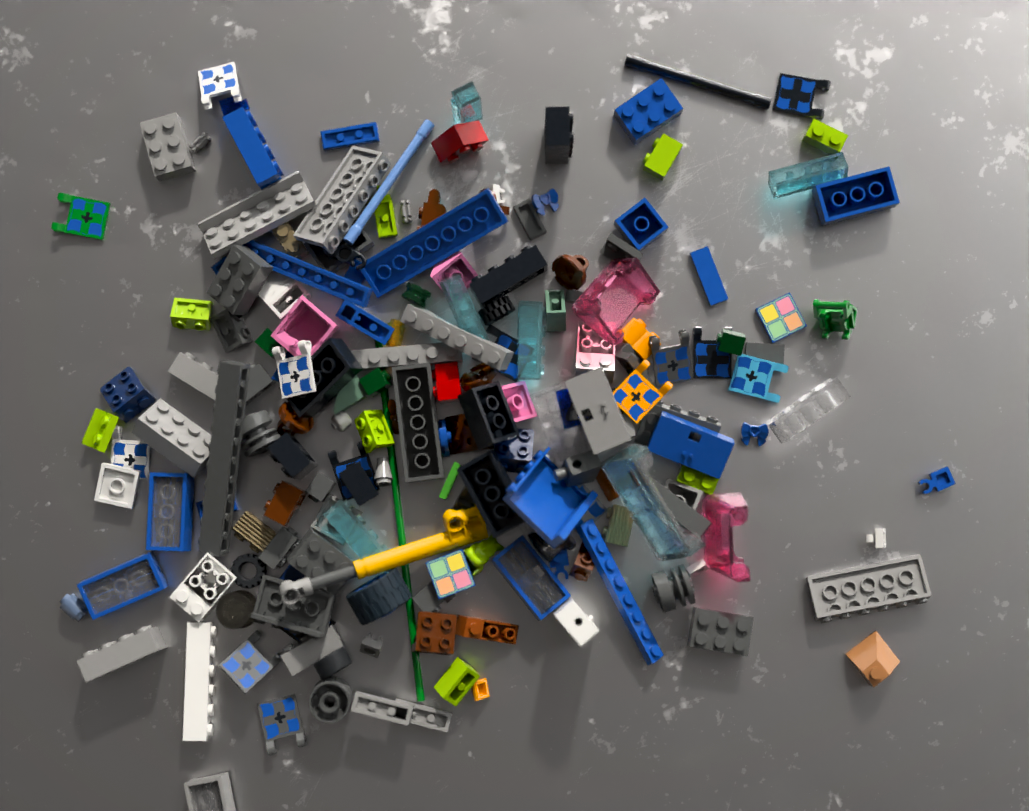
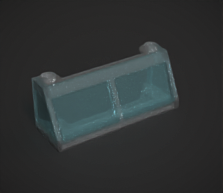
(646, 506)

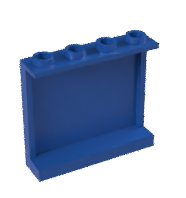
(546, 503)

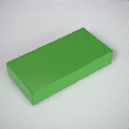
(450, 481)

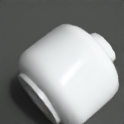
(341, 421)

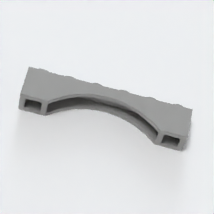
(468, 343)
(406, 355)

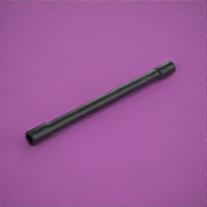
(755, 99)

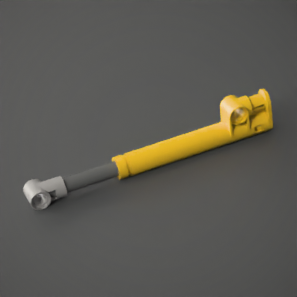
(465, 530)

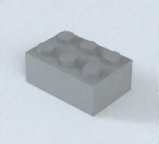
(167, 146)

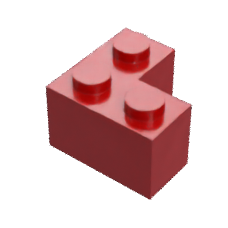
(459, 140)
(447, 383)

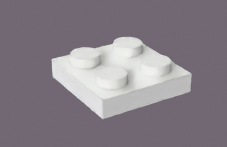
(117, 485)

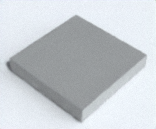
(323, 526)

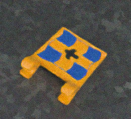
(637, 395)

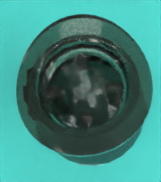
(546, 550)
(235, 609)

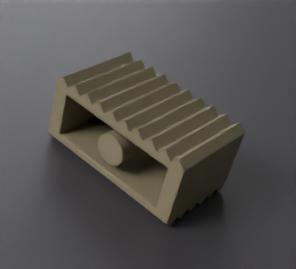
(285, 237)
(618, 526)
(253, 531)

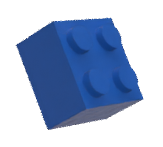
(641, 225)

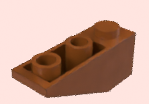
(486, 629)

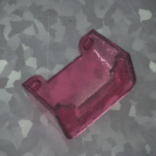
(615, 297)
(724, 512)

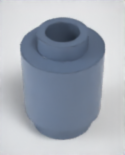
(73, 607)

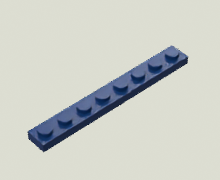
(313, 275)
(619, 591)

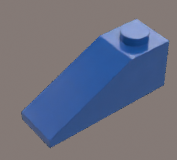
(365, 322)

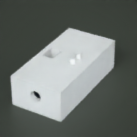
(576, 621)

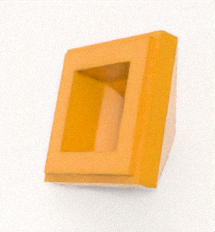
(480, 690)

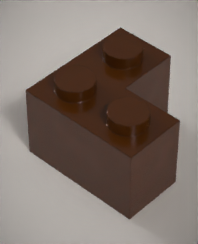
(284, 503)

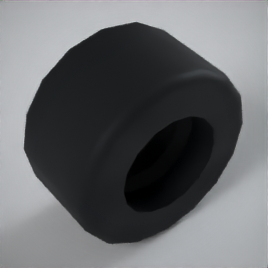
(332, 663)

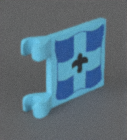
(753, 377)

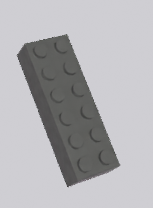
(418, 422)

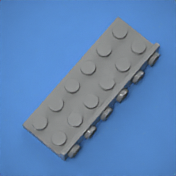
(343, 198)
(256, 214)
(868, 588)

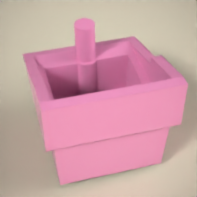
(304, 323)

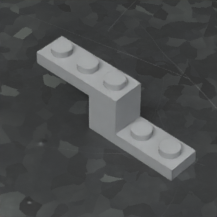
(401, 711)

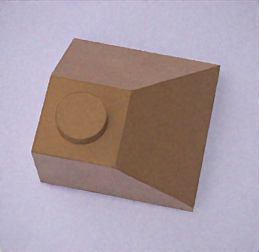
(873, 659)

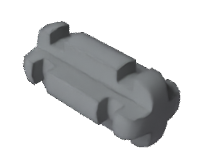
(200, 143)
(406, 211)

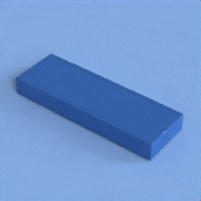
(350, 136)
(708, 276)

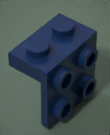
(126, 395)
(517, 451)

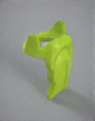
(480, 554)

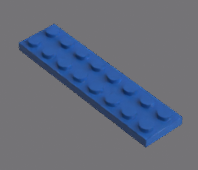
(433, 242)

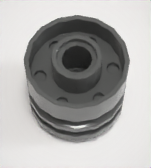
(257, 434)
(675, 587)
(326, 710)

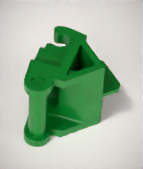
(835, 317)

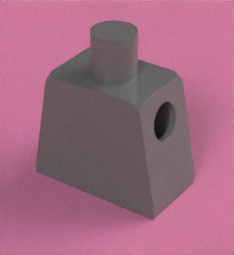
(579, 469)

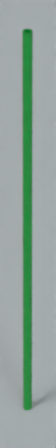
(402, 541)

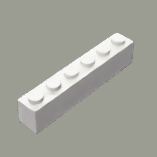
(198, 681)

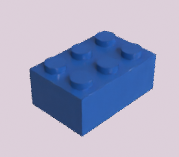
(648, 111)

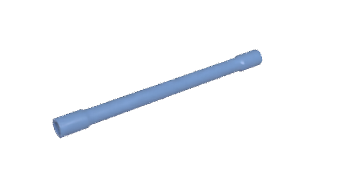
(357, 227)

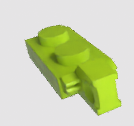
(386, 218)

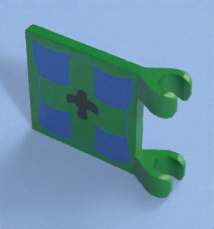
(85, 217)

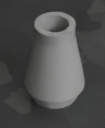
(383, 473)

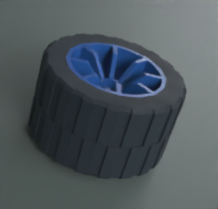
(379, 596)

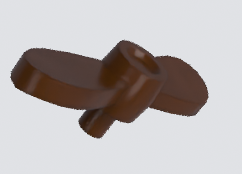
(392, 408)

